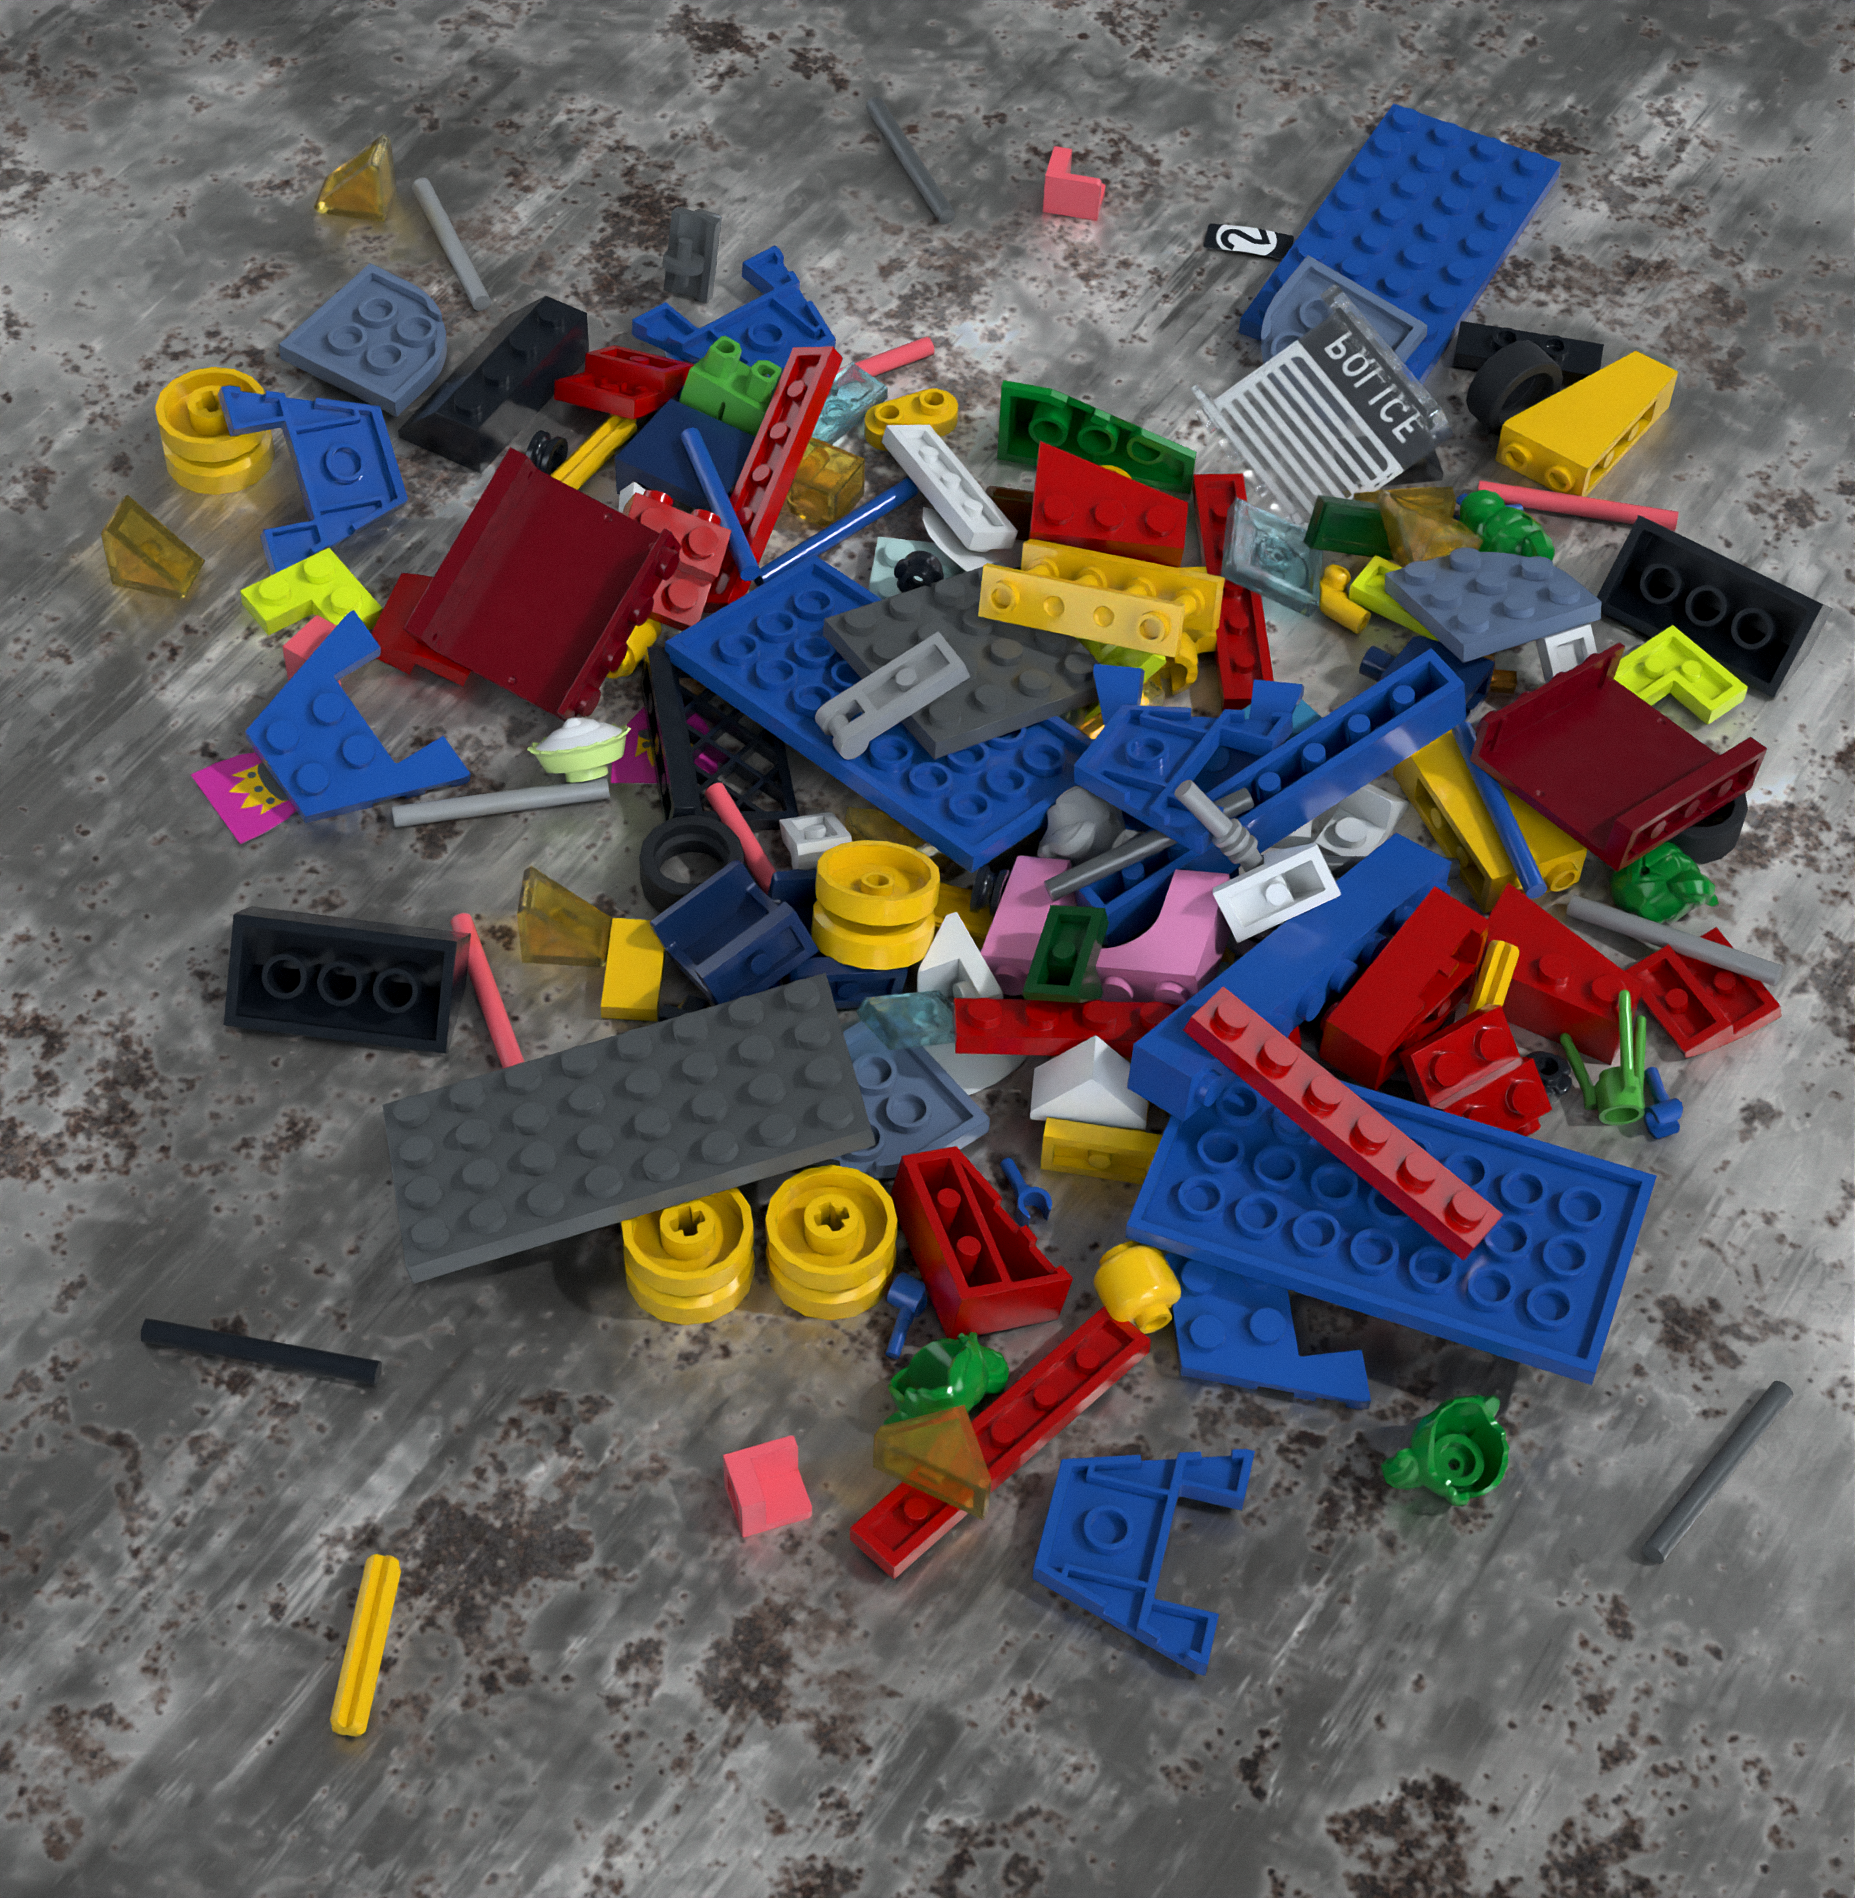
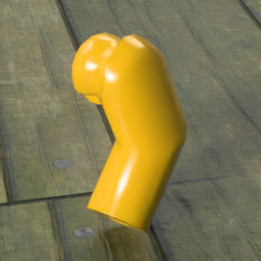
(1335, 601)

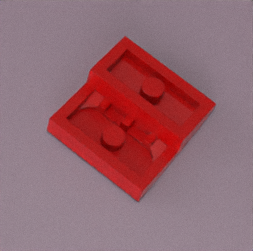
(623, 382)
(401, 649)
(1702, 1003)

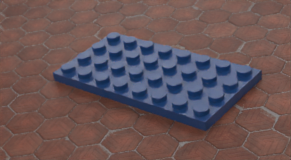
(1420, 223)
(779, 669)
(1277, 1206)

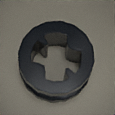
(547, 453)
(988, 889)

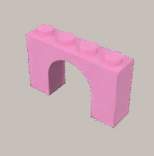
(1161, 965)

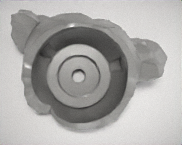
(1082, 827)

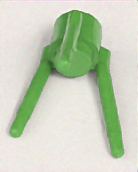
(1620, 1088)

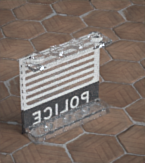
(1325, 416)

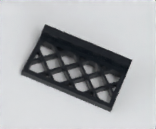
(674, 757)

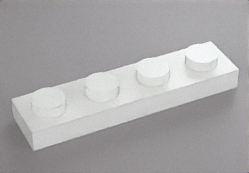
(949, 487)

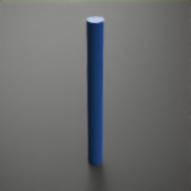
(720, 503)
(840, 530)
(1501, 816)

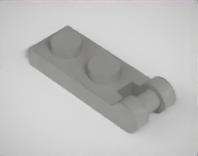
(891, 695)

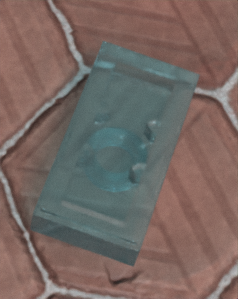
(847, 402)
(909, 1019)

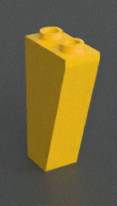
(1587, 427)
(1456, 816)

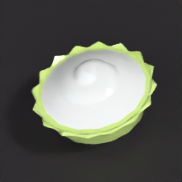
(581, 749)

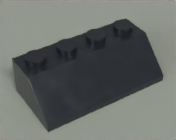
(501, 384)
(1725, 608)
(345, 978)

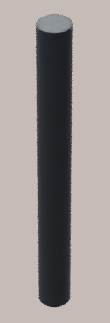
(261, 1351)

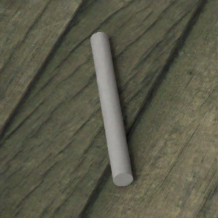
(451, 244)
(500, 802)
(1680, 941)

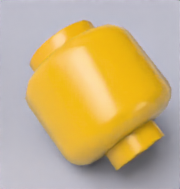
(1137, 1286)

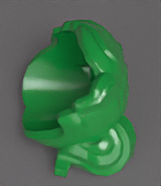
(1504, 527)
(1665, 892)
(947, 1376)
(1458, 1434)

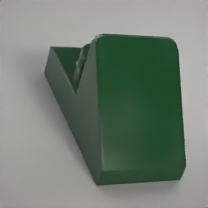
(1068, 956)

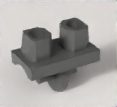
(692, 253)

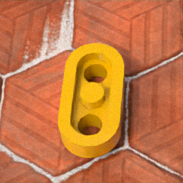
(924, 407)

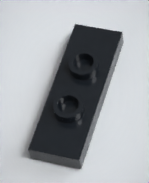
(1480, 342)

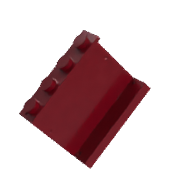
(543, 589)
(1608, 762)

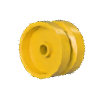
(197, 437)
(875, 904)
(831, 1242)
(691, 1258)

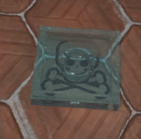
(1271, 558)

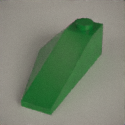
(1050, 416)

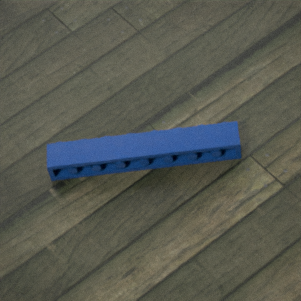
(1298, 783)
(1291, 971)

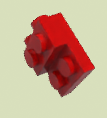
(703, 542)
(1478, 1073)

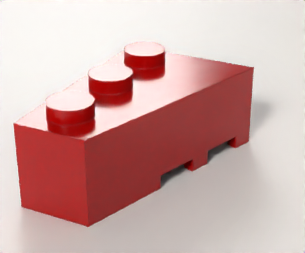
(1104, 511)
(1559, 979)
(1406, 990)
(968, 1249)

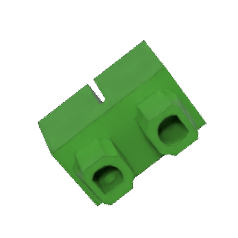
(729, 388)

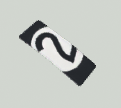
(1248, 240)

